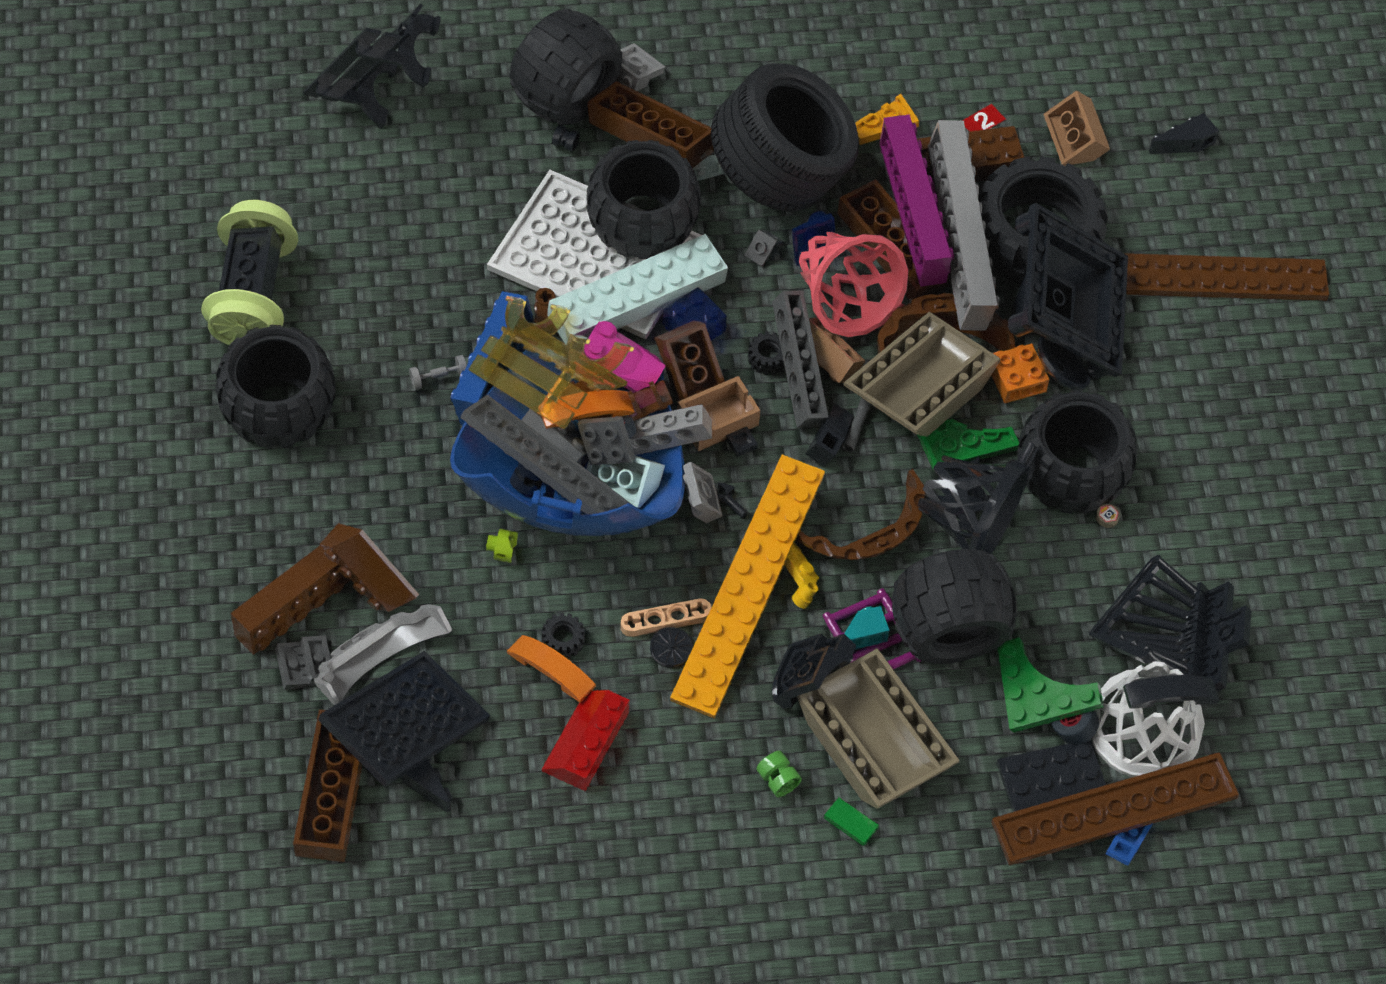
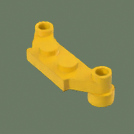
(804, 576)

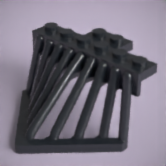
(1207, 635)

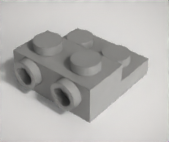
(638, 67)
(701, 493)

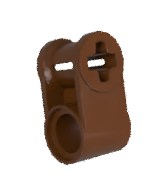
(541, 304)

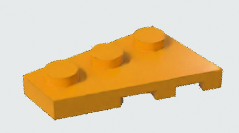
(870, 126)

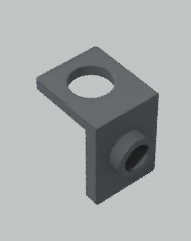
(762, 246)

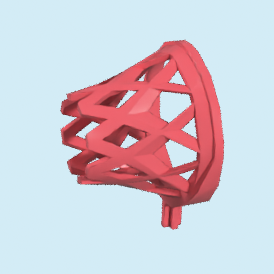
(872, 313)

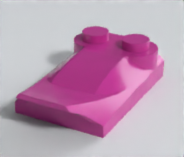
(637, 367)

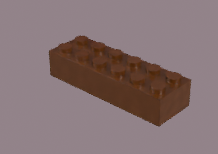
(641, 118)
(989, 150)
(874, 212)
(287, 600)
(327, 799)

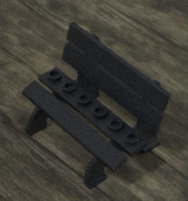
(373, 61)

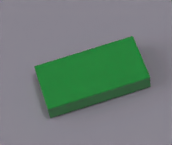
(851, 821)

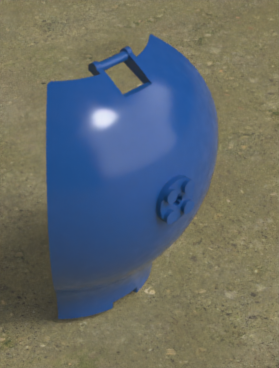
(489, 469)

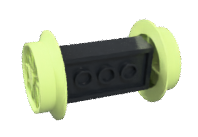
(255, 240)

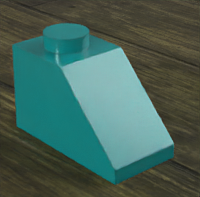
(868, 627)

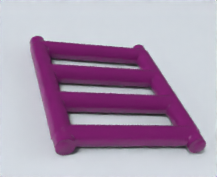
(881, 597)

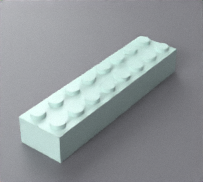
(642, 288)

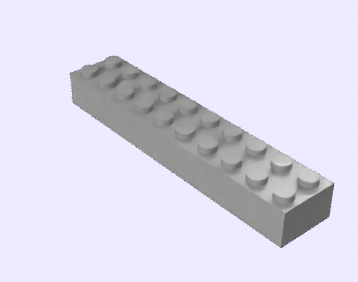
(962, 219)

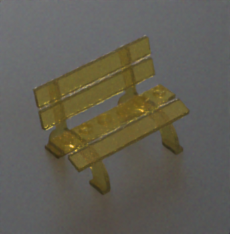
(567, 358)

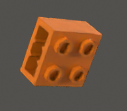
(1019, 373)

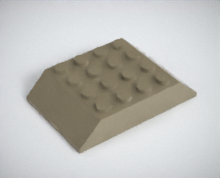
(924, 375)
(875, 730)

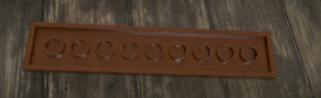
(1227, 277)
(1114, 808)

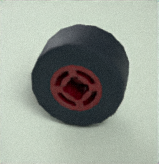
(1077, 728)

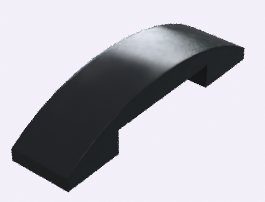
(1170, 689)

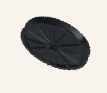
(671, 647)

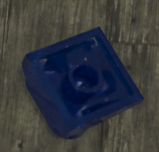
(817, 225)

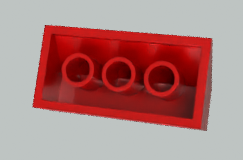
(587, 738)

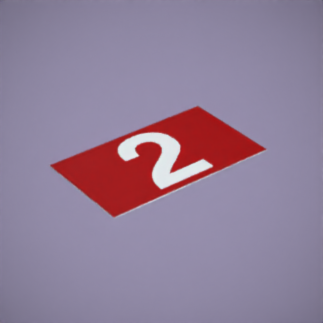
(983, 119)

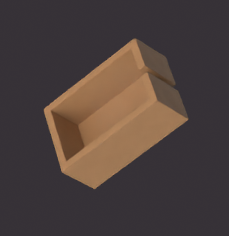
(727, 406)

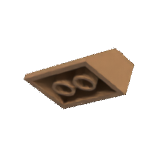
(1076, 130)

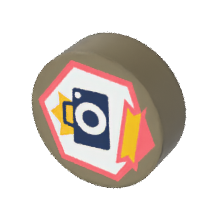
(1108, 515)

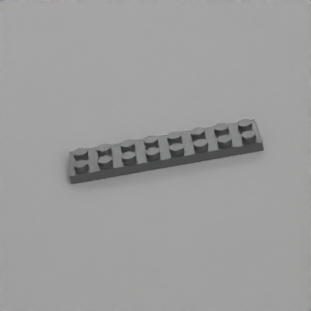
(541, 456)

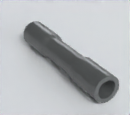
(853, 432)

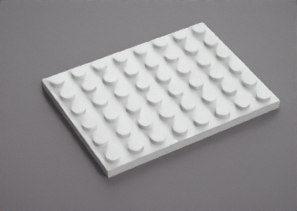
(559, 248)

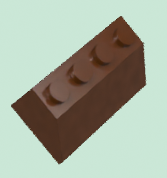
(367, 568)

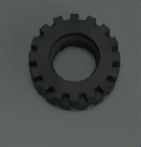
(764, 363)
(564, 623)

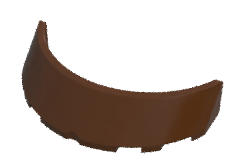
(944, 308)
(881, 540)

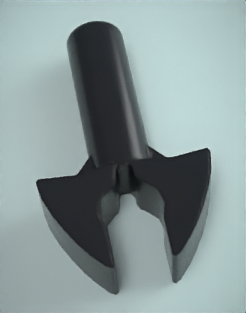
(729, 500)

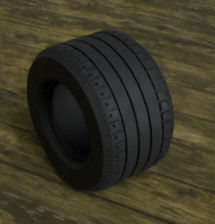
(784, 137)

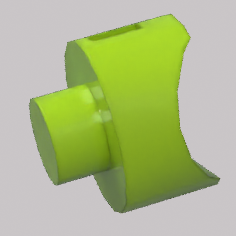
(502, 545)

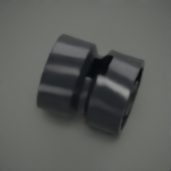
(525, 481)

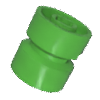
(777, 771)

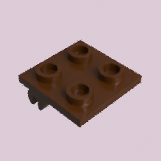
(650, 399)

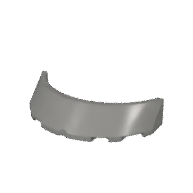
(376, 644)

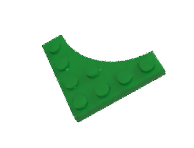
(967, 444)
(1037, 699)

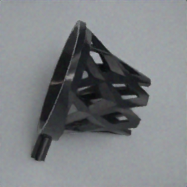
(998, 506)

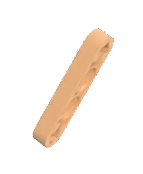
(664, 613)

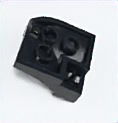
(808, 664)

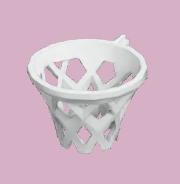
(1115, 759)

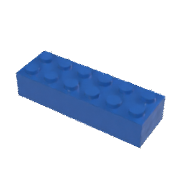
(470, 386)

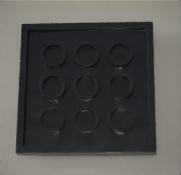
(1049, 774)

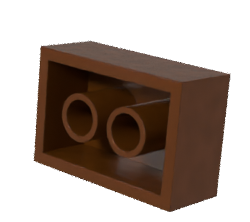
(689, 359)

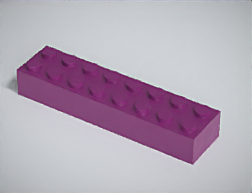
(916, 200)

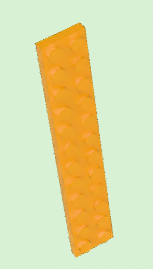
(747, 586)

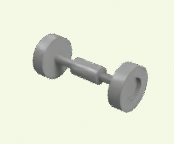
(435, 373)

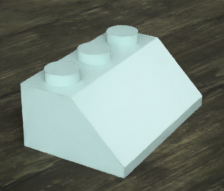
(631, 480)

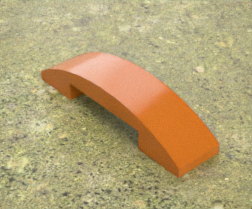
(599, 403)
(554, 665)

